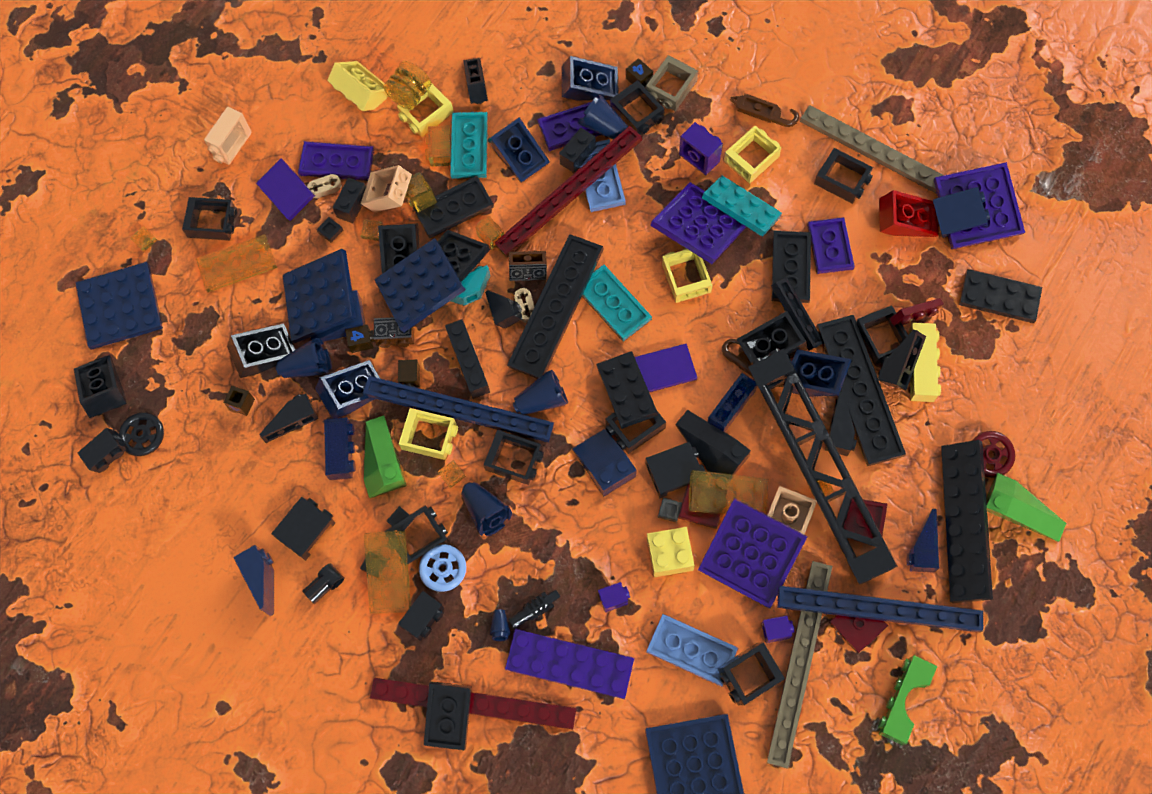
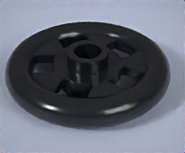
(155, 439)

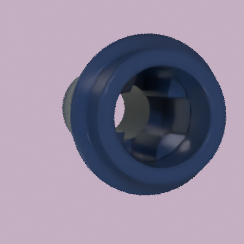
(499, 626)

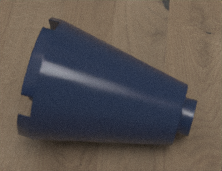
(602, 118)
(305, 361)
(541, 395)
(485, 509)

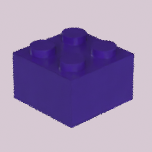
(700, 148)

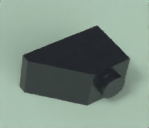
(503, 310)

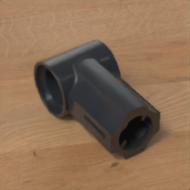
(327, 580)

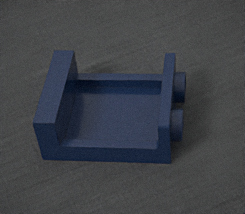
(961, 211)

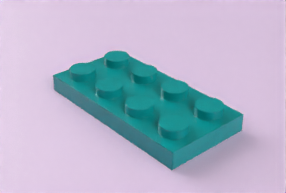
(469, 145)
(742, 205)
(615, 303)

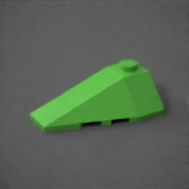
(381, 461)
(1016, 504)

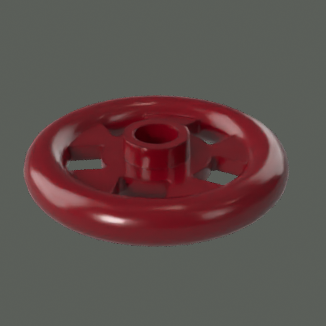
(1008, 452)

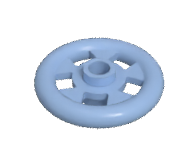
(458, 574)

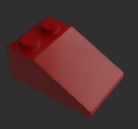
(907, 215)

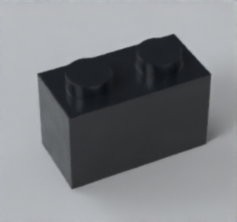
(577, 150)
(349, 200)
(103, 450)
(422, 616)

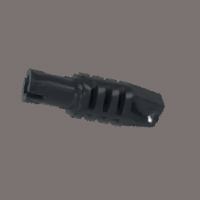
(534, 608)

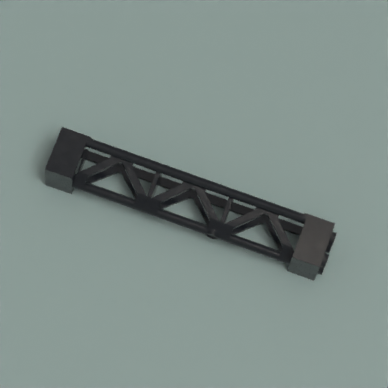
(778, 370)

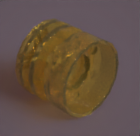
(407, 85)

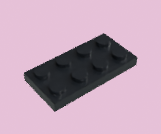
(455, 207)
(792, 261)
(1000, 296)
(627, 390)

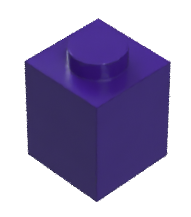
(614, 596)
(777, 629)

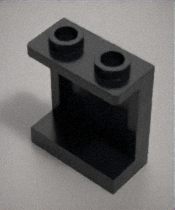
(673, 468)
(303, 527)

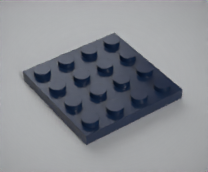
(419, 285)
(319, 296)
(118, 305)
(694, 757)

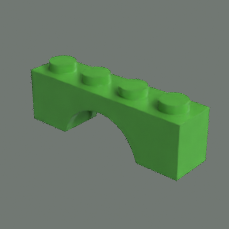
(897, 724)

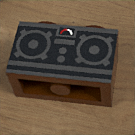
(527, 265)
(388, 333)

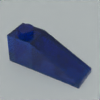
(924, 551)

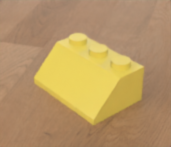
(358, 84)

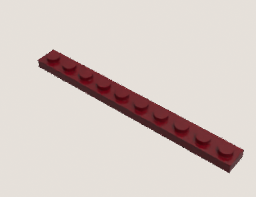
(568, 191)
(480, 704)

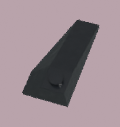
(714, 447)

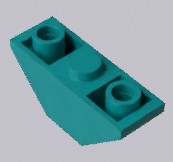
(475, 286)

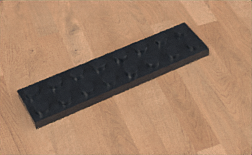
(555, 306)
(863, 392)
(966, 522)

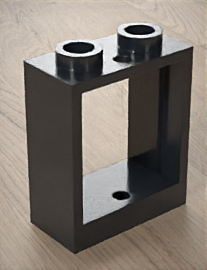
(630, 94)
(837, 188)
(192, 214)
(874, 319)
(658, 425)
(495, 450)
(440, 529)
(766, 662)

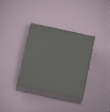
(669, 510)

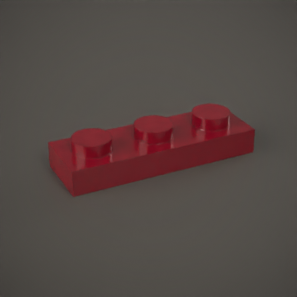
(917, 312)

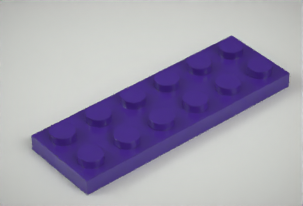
(569, 664)

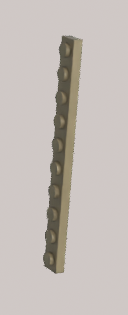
(870, 148)
(797, 673)

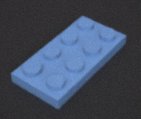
(606, 190)
(690, 649)

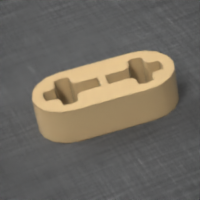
(324, 185)
(529, 302)

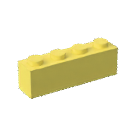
(924, 380)

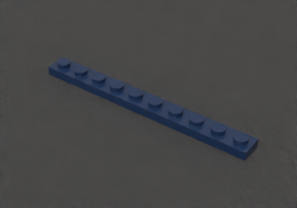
(458, 409)
(880, 609)

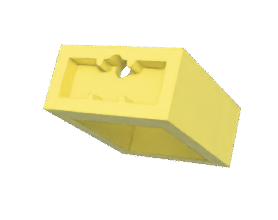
(443, 112)
(740, 165)
(692, 290)
(410, 428)

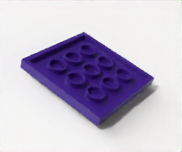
(1000, 201)
(697, 224)
(752, 553)

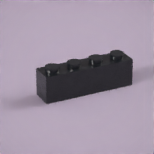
(467, 359)

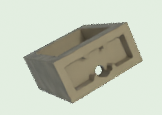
(679, 70)

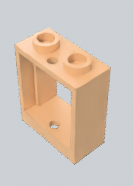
(227, 136)
(378, 180)

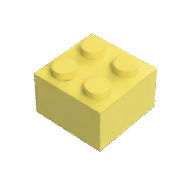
(670, 552)

